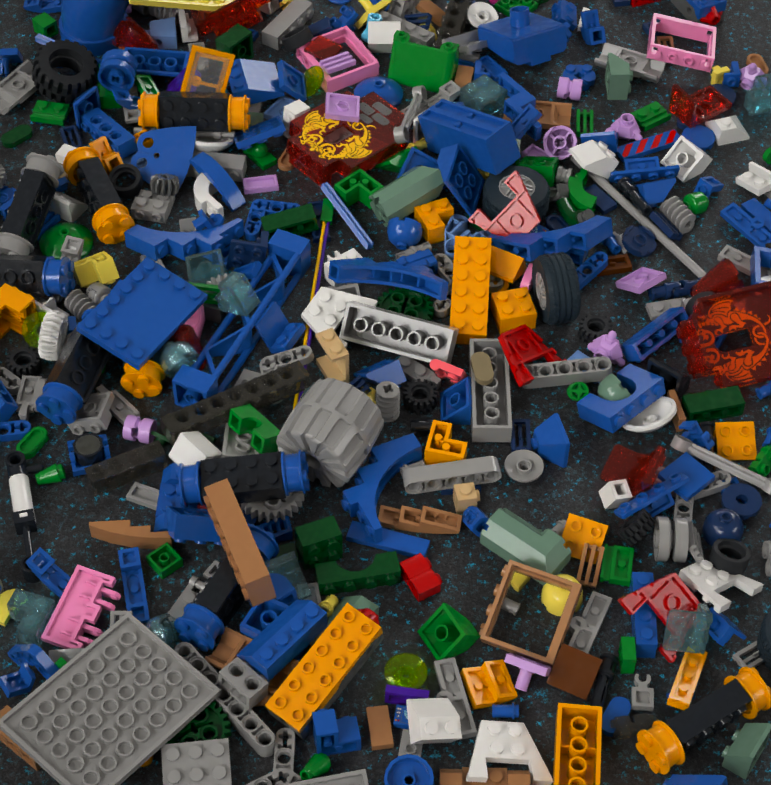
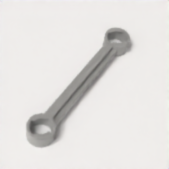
(401, 133)
(685, 445)

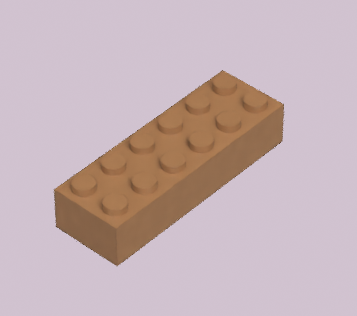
(238, 543)

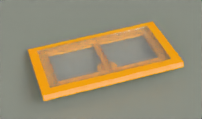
(207, 70)

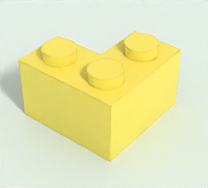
(95, 268)

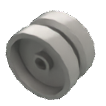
(671, 539)

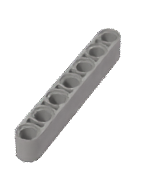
(230, 706)

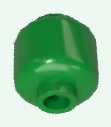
(696, 202)

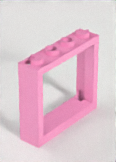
(684, 29)
(346, 79)

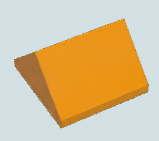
(506, 265)

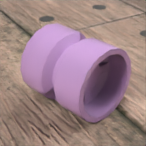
(569, 88)
(139, 429)

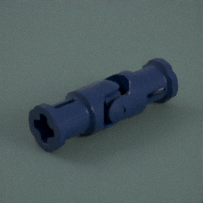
(671, 289)

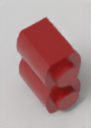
(420, 577)

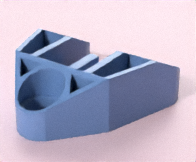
(457, 226)

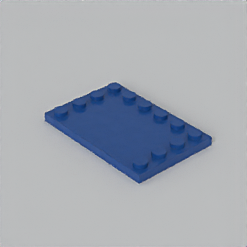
(142, 313)

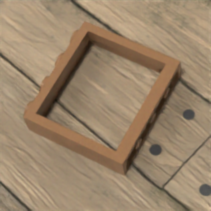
(501, 591)

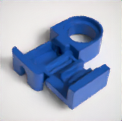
(696, 434)

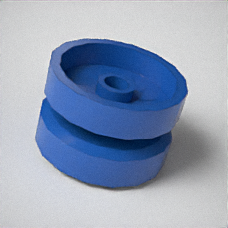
(117, 70)
(408, 769)

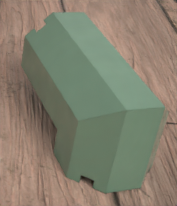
(410, 190)
(522, 542)

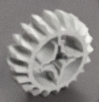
(52, 335)

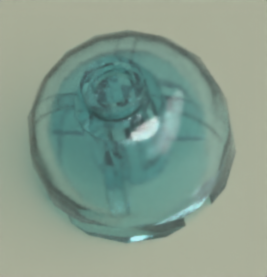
(175, 356)
(164, 629)

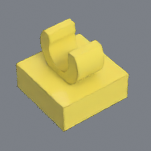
(718, 73)

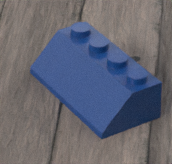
(159, 61)
(284, 638)

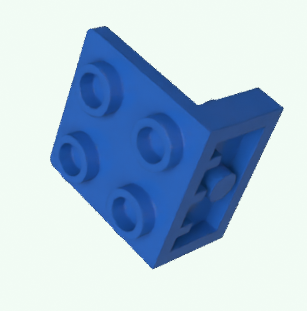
(277, 331)

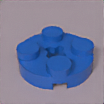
(583, 71)

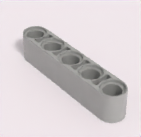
(573, 367)
(445, 475)

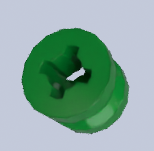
(581, 391)

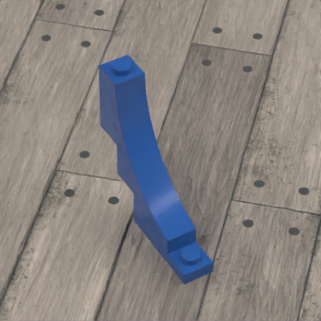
(579, 236)

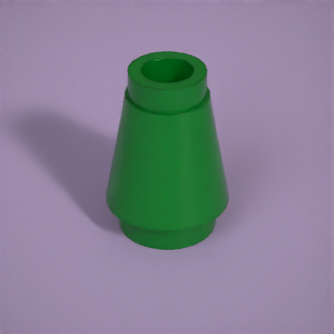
(52, 474)
(316, 767)

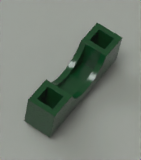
(335, 579)

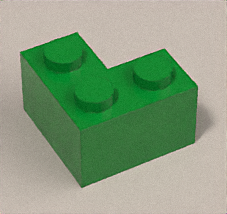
(357, 188)

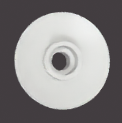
(481, 13)

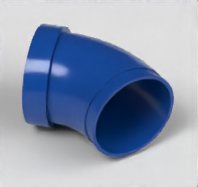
(92, 22)

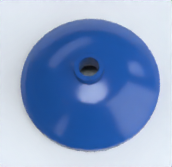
(383, 86)

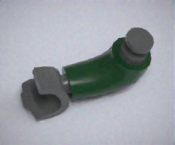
(566, 208)

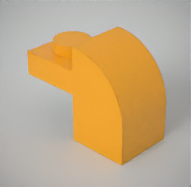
(109, 158)

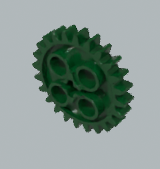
(417, 304)
(213, 715)

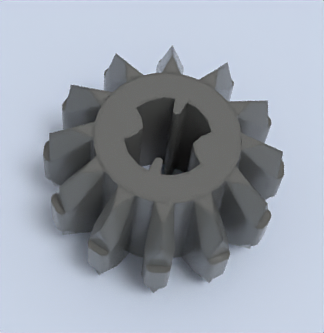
(164, 184)

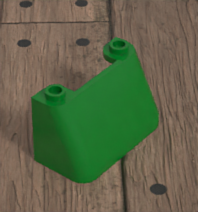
(422, 65)

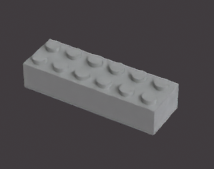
(398, 333)
(491, 403)

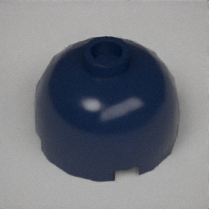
(722, 524)

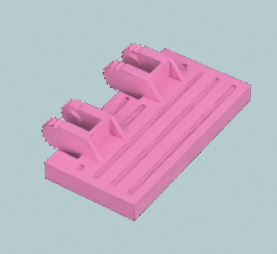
(78, 605)

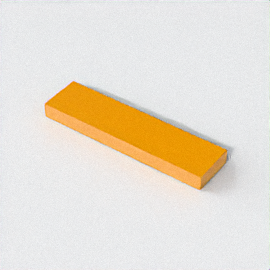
(686, 680)

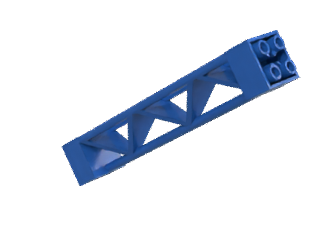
(287, 256)

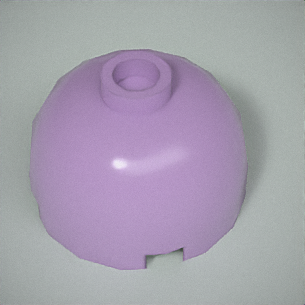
(558, 142)

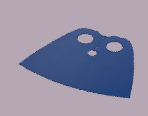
(175, 151)

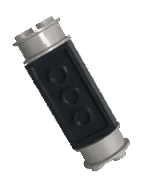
(30, 204)

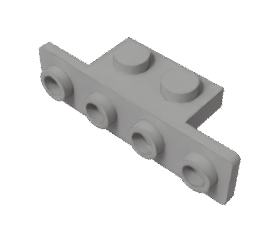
(467, 42)

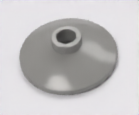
(524, 460)

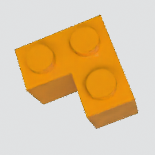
(434, 218)
(441, 447)

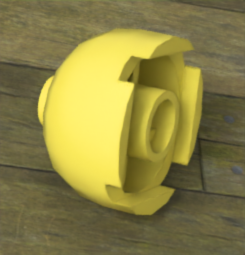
(555, 597)

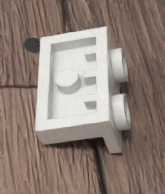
(187, 27)
(756, 179)

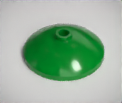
(54, 237)

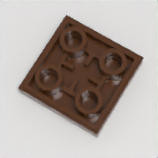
(574, 671)

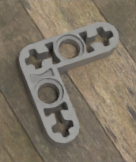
(279, 357)

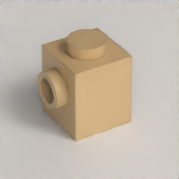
(465, 496)

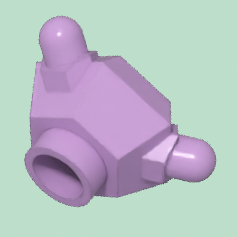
(748, 75)
(626, 127)
(608, 347)

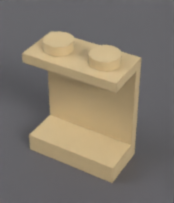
(336, 361)

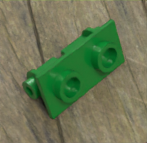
(763, 462)

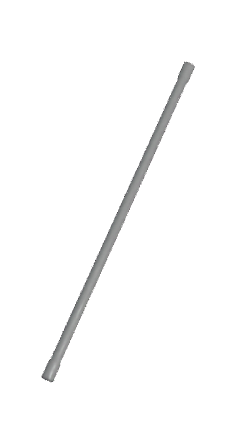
(644, 221)

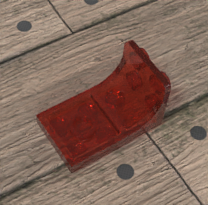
(697, 106)
(634, 467)

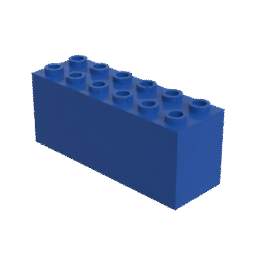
(483, 137)

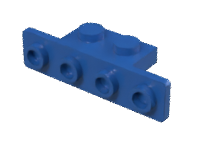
(644, 168)
(655, 499)

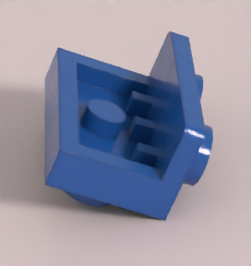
(565, 11)

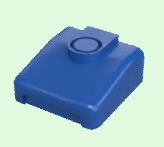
(524, 37)

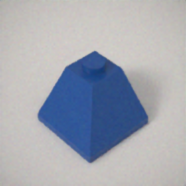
(84, 103)
(655, 191)
(383, 371)
(552, 441)

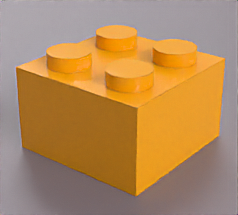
(513, 309)

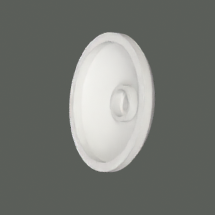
(209, 144)
(653, 417)

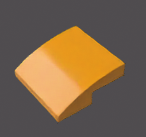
(488, 684)

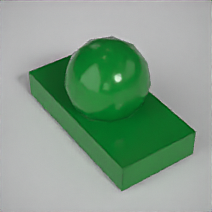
(260, 156)

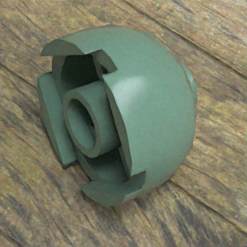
(611, 389)

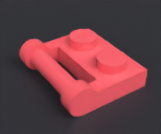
(447, 370)

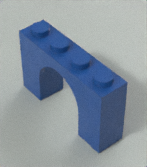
(612, 415)

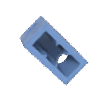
(164, 32)

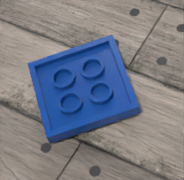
(259, 133)

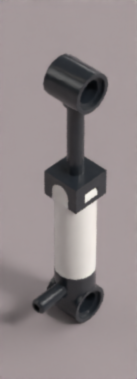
(22, 505)

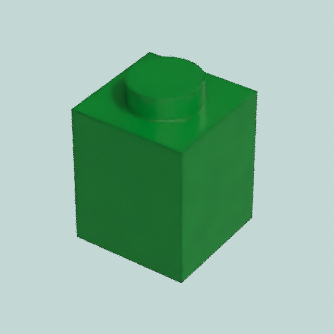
(45, 25)

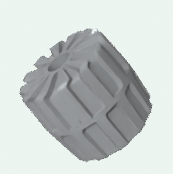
(334, 428)

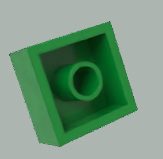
(164, 560)
(627, 655)

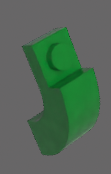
(577, 194)

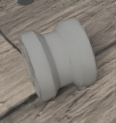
(563, 174)

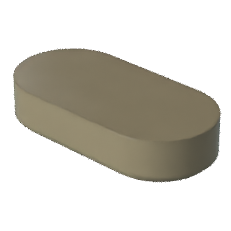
(482, 368)

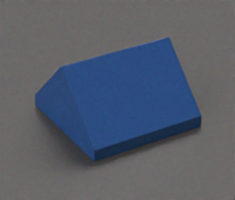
(609, 138)
(456, 403)

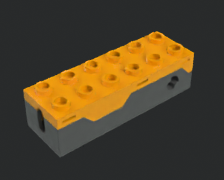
(326, 669)

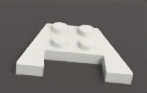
(328, 309)
(710, 582)
(506, 744)

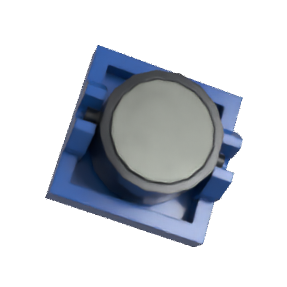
(87, 451)

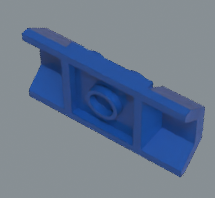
(167, 497)

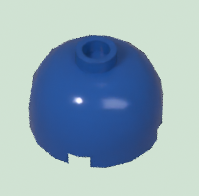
(404, 232)

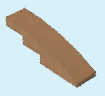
(420, 521)
(122, 533)

